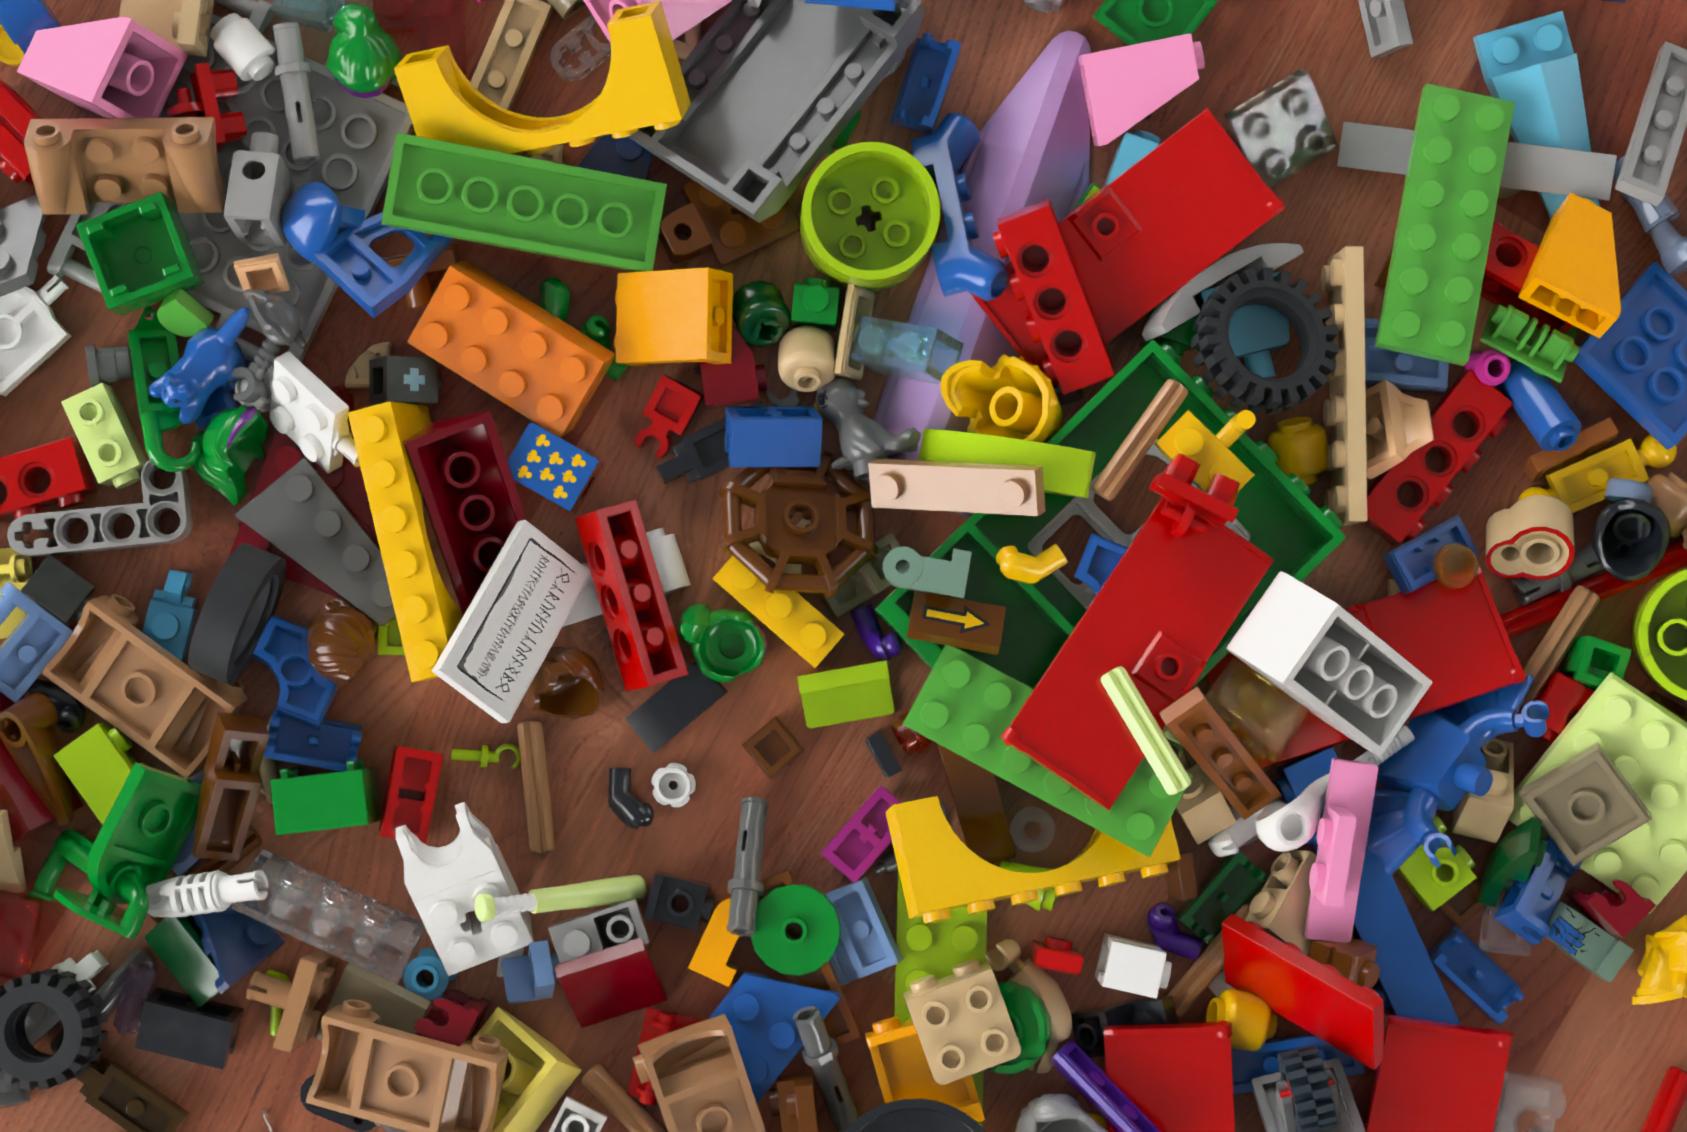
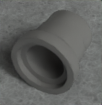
(108, 364)

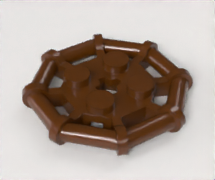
(794, 544)

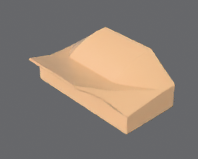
(1393, 427)

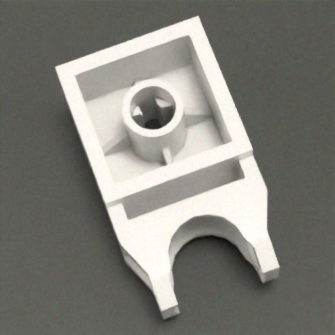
(445, 890)

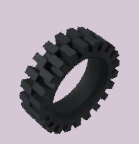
(1301, 312)

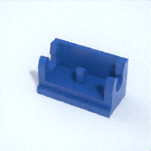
(925, 84)
(773, 436)
(323, 748)
(1531, 904)
(1474, 974)

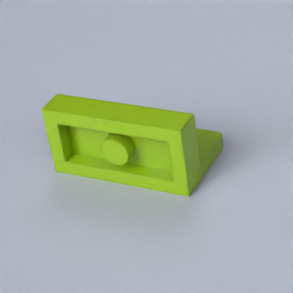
(846, 694)

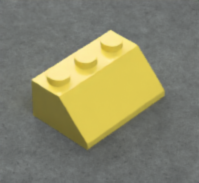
(533, 1077)

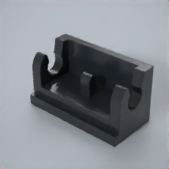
(180, 1029)

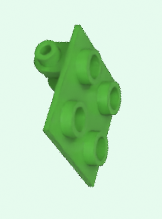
(1511, 334)

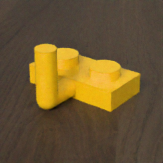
(1211, 451)

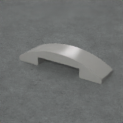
(1181, 304)

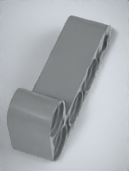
(102, 519)

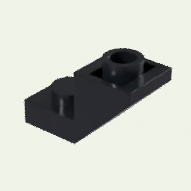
(1090, 1023)

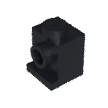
(665, 888)

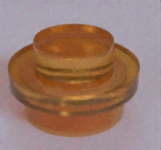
(1455, 565)

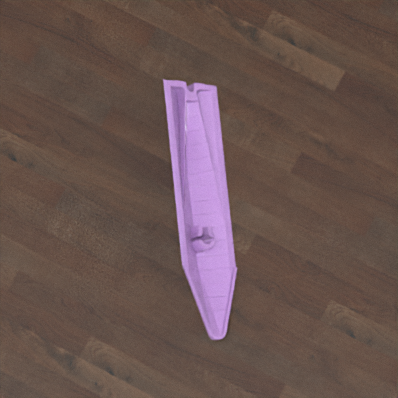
(1026, 154)

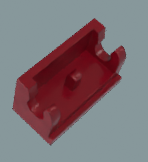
(1612, 910)
(455, 1022)

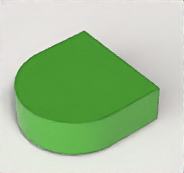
(183, 314)

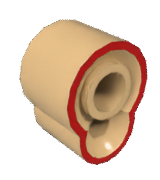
(1531, 539)

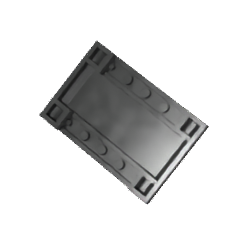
(776, 93)

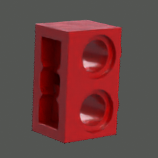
(410, 792)

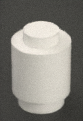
(243, 47)

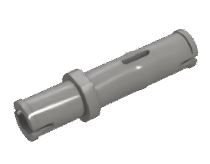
(296, 92)

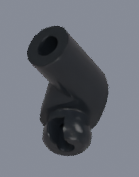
(69, 709)
(623, 803)

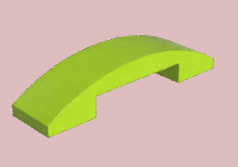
(1064, 468)

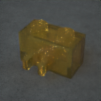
(1256, 711)

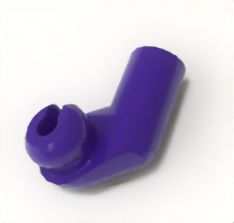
(872, 636)
(1167, 934)

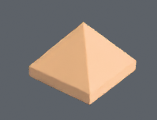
(262, 273)

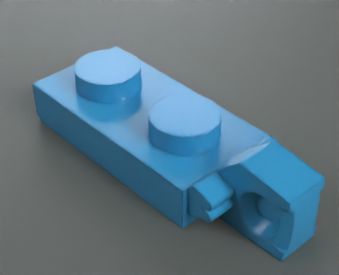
(172, 614)

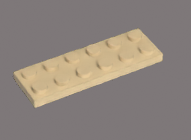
(1347, 403)

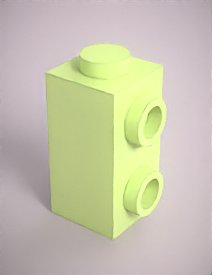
(106, 436)

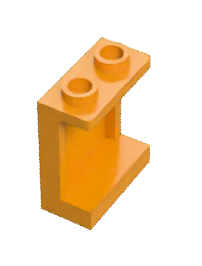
(674, 317)
(906, 1072)

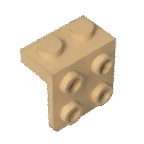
(962, 1021)

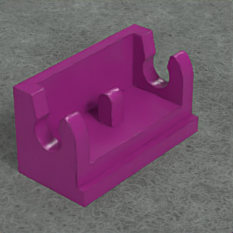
(862, 836)

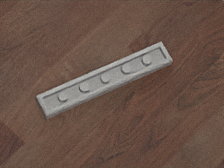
(1524, 164)

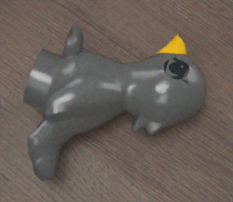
(859, 436)

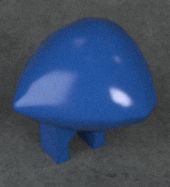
(315, 218)

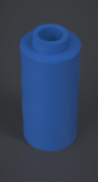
(1541, 408)

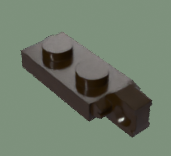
(129, 1099)

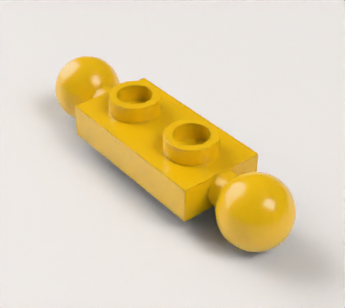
(1586, 480)

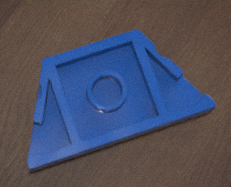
(764, 1023)

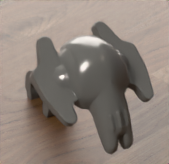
(281, 327)

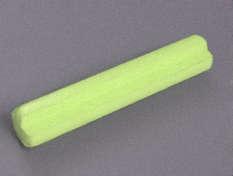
(1146, 730)

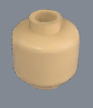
(806, 358)

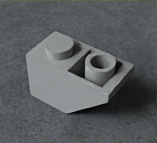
(598, 930)

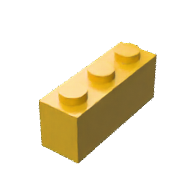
(782, 612)

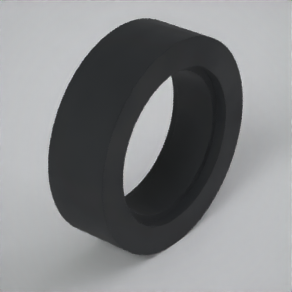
(236, 613)

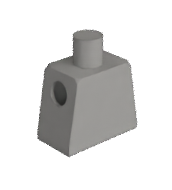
(258, 192)

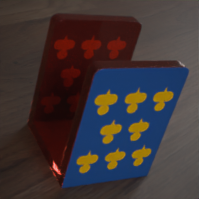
(553, 467)

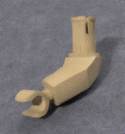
(1043, 985)

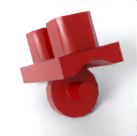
(208, 88)
(1213, 504)

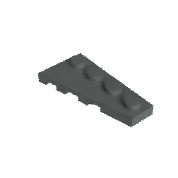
(324, 537)

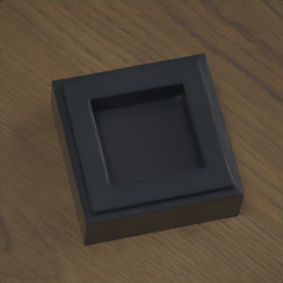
(883, 754)

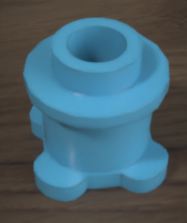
(427, 960)

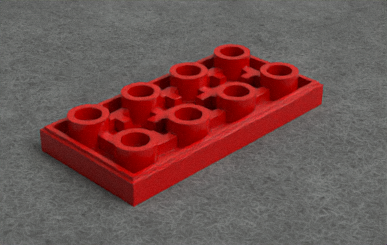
(1304, 990)

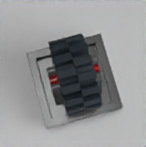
(1306, 1095)

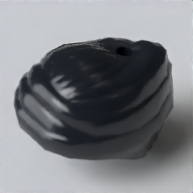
(1630, 538)

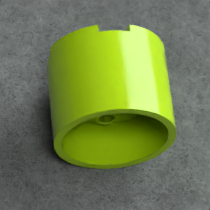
(889, 187)
(1661, 633)

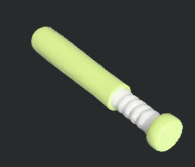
(564, 897)

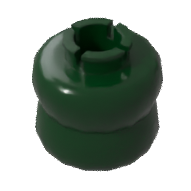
(760, 313)

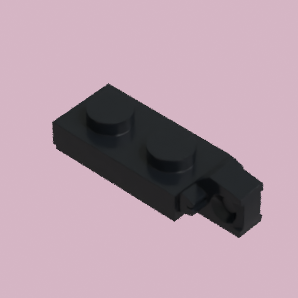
(698, 454)

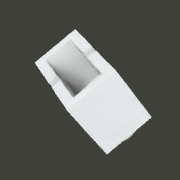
(1132, 966)

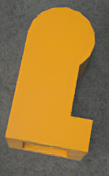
(715, 947)

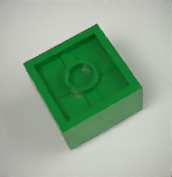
(140, 253)
(325, 799)

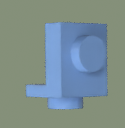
(530, 975)

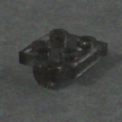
(1282, 128)

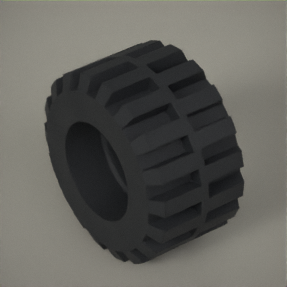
(80, 1023)

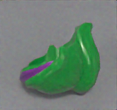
(362, 52)
(229, 449)
(723, 641)

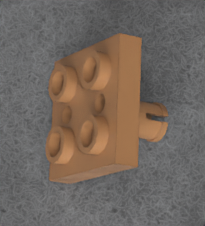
(298, 999)

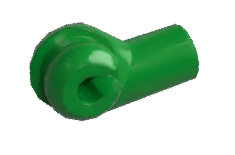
(555, 297)
(598, 329)

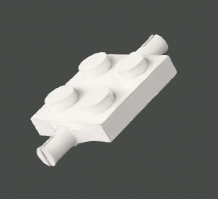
(28, 331)
(309, 413)

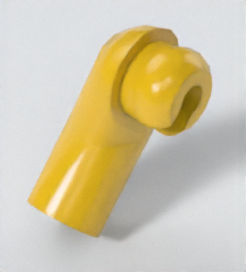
(1029, 568)

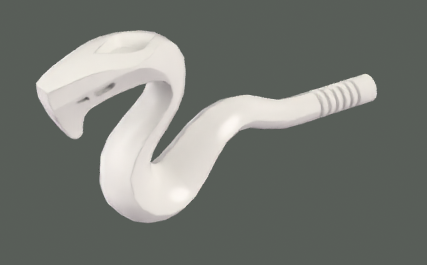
(1292, 824)

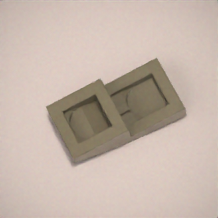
(863, 584)

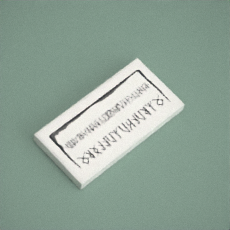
(512, 622)

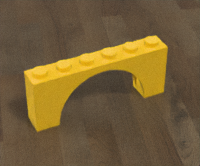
(640, 92)
(418, 594)
(945, 875)

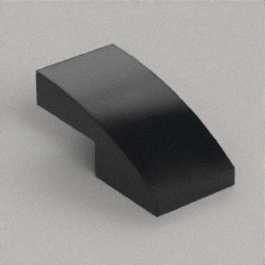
(675, 707)

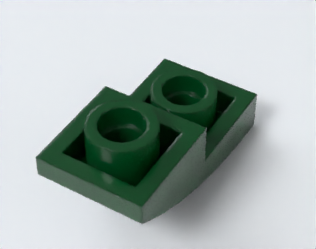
(1511, 861)

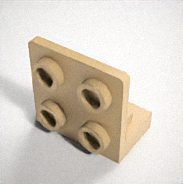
(176, 21)

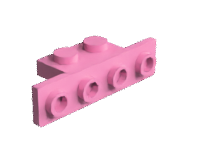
(1340, 851)

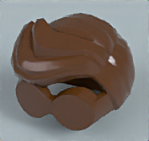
(341, 641)
(566, 685)

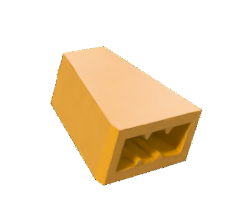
(1577, 268)

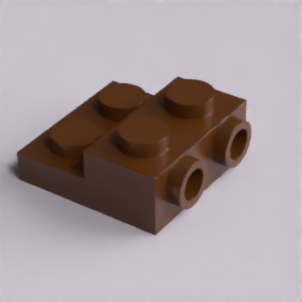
(795, 1103)

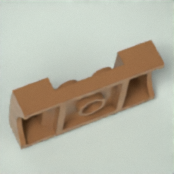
(124, 162)
(141, 685)
(406, 1076)
(700, 1079)

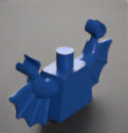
(1441, 768)

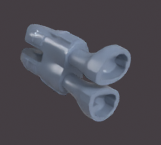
(1657, 223)

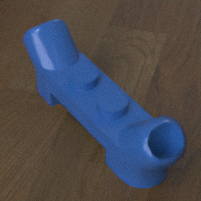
(956, 260)

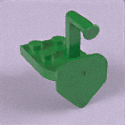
(129, 852)

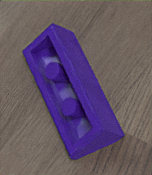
(1100, 1090)

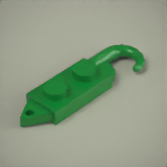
(153, 354)

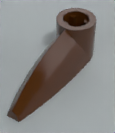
(30, 739)

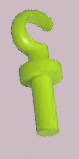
(485, 756)

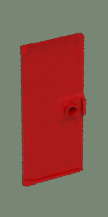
(1147, 233)
(1158, 621)
(1440, 631)
(1175, 1073)
(1438, 1077)

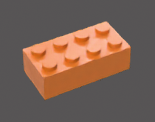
(511, 348)

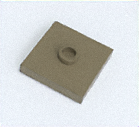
(1585, 804)
(394, 1004)

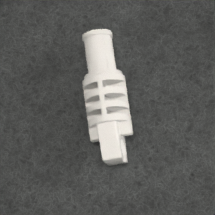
(204, 893)

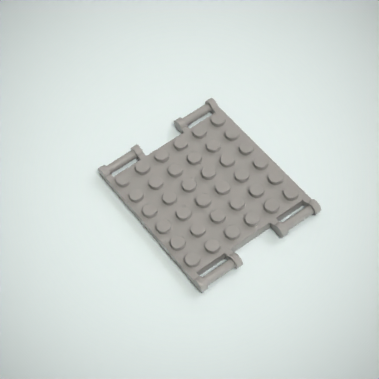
(354, 161)

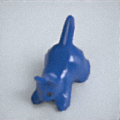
(204, 367)

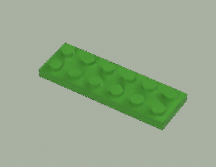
(523, 203)
(1444, 224)
(968, 709)

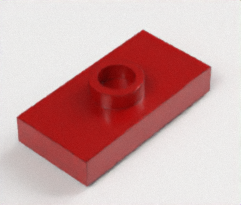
(1056, 955)

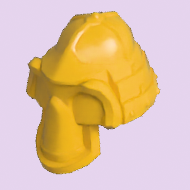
(1003, 400)
(1664, 965)

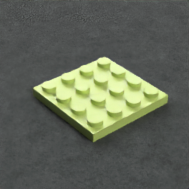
(1651, 754)

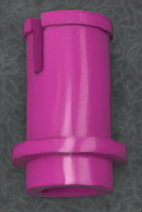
(1490, 366)

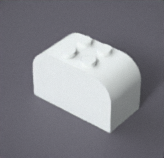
(1329, 663)

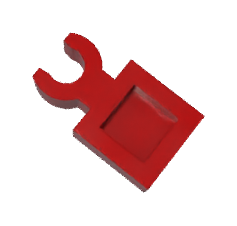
(671, 409)

